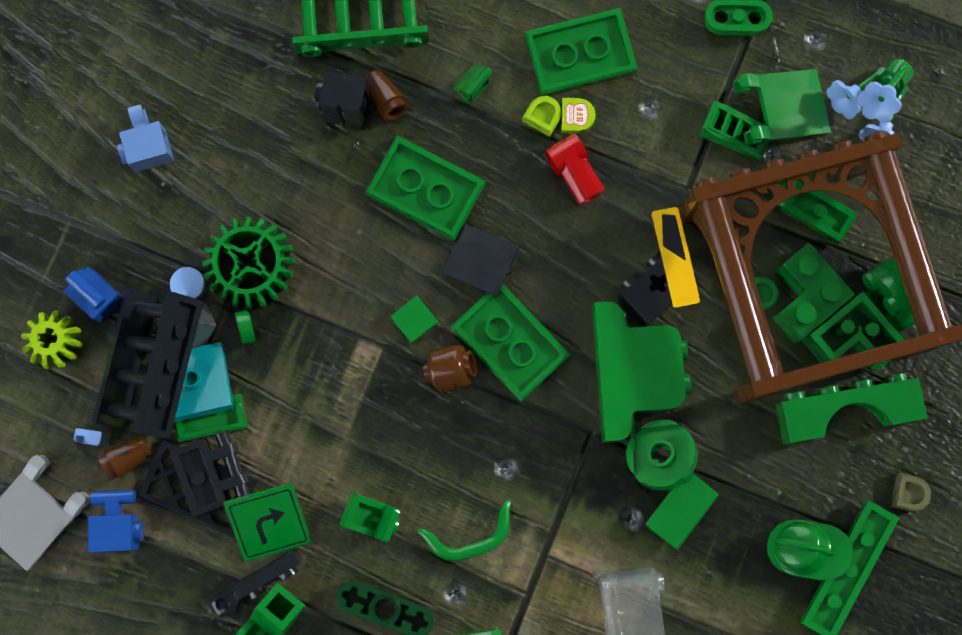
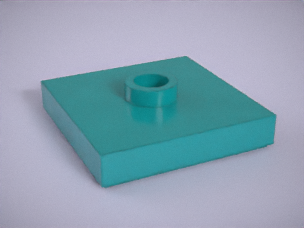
(205, 384)

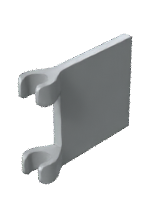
(33, 517)

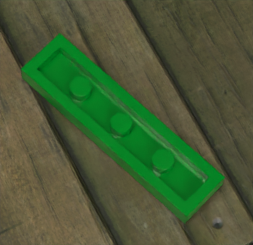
(836, 596)

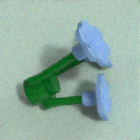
(878, 99)

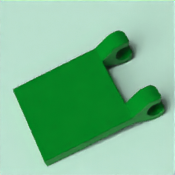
(789, 103)

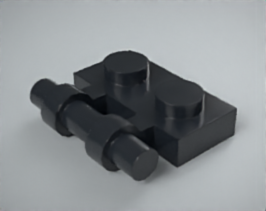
(199, 475)

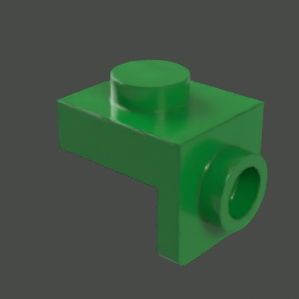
(370, 517)

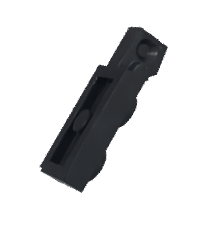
(255, 583)

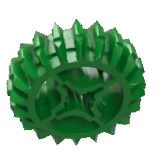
(225, 246)

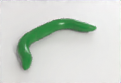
(473, 549)

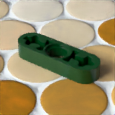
(363, 591)

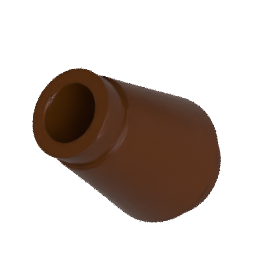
(385, 96)
(124, 457)

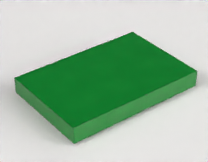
(580, 52)
(425, 188)
(510, 342)

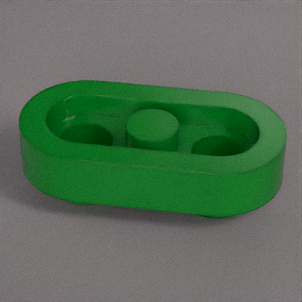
(736, 15)

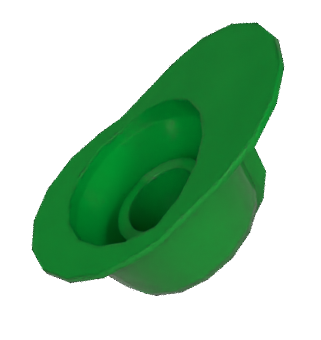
(810, 550)

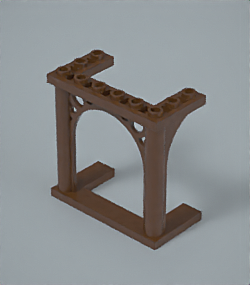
(714, 213)

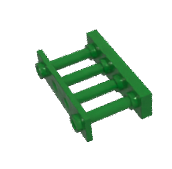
(313, 45)

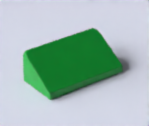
(682, 511)

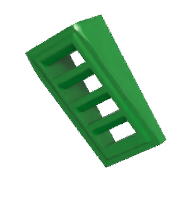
(720, 137)

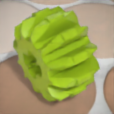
(48, 328)

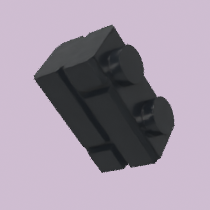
(343, 100)

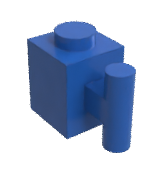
(93, 294)
(114, 530)

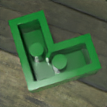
(817, 290)
(852, 326)

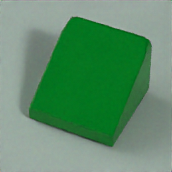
(473, 83)

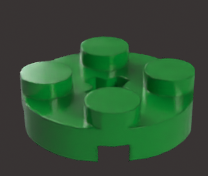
(676, 469)

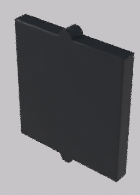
(481, 260)

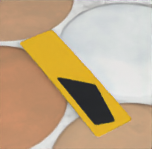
(675, 257)

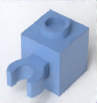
(144, 144)

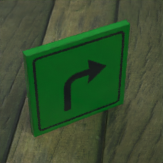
(267, 522)

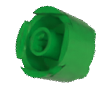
(888, 294)

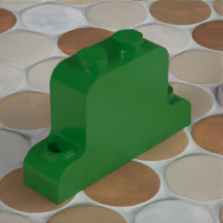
(635, 370)

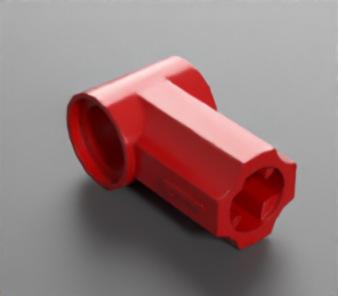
(571, 162)

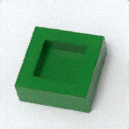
(414, 319)

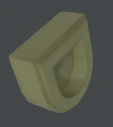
(910, 493)

